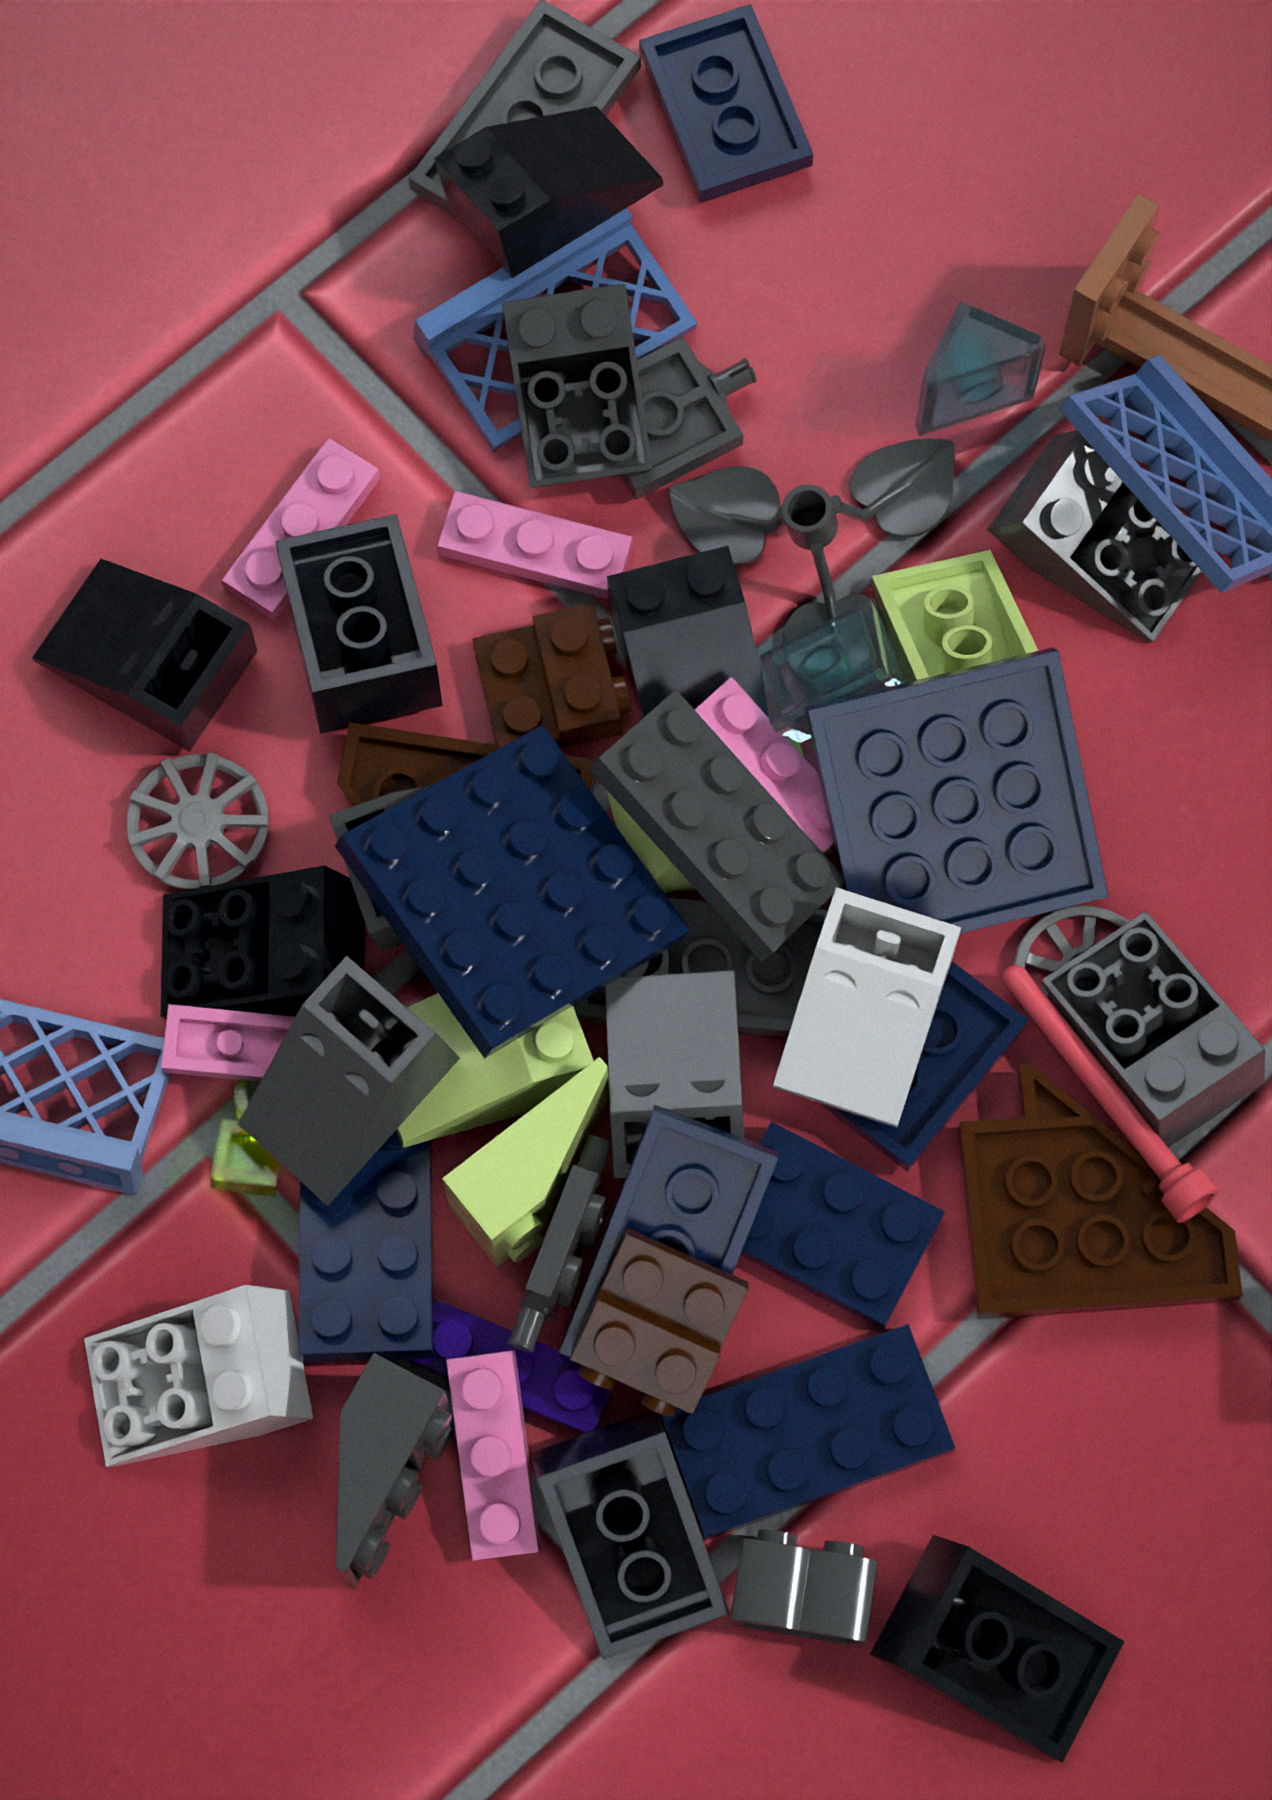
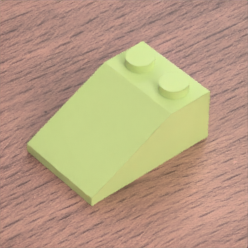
(951, 615)
(494, 1087)
(516, 1180)

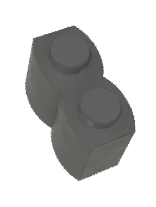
(803, 1589)

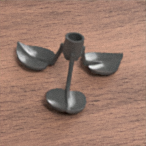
(736, 506)

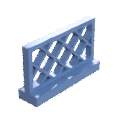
(480, 308)
(1193, 447)
(62, 1147)

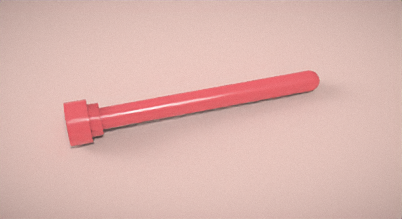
(1183, 1188)

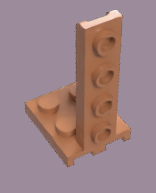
(1136, 327)

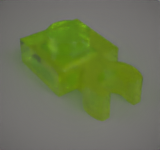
(241, 1161)

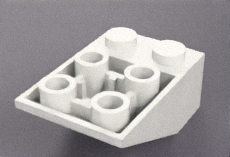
(866, 1007)
(198, 1375)

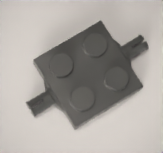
(685, 413)
(575, 1223)

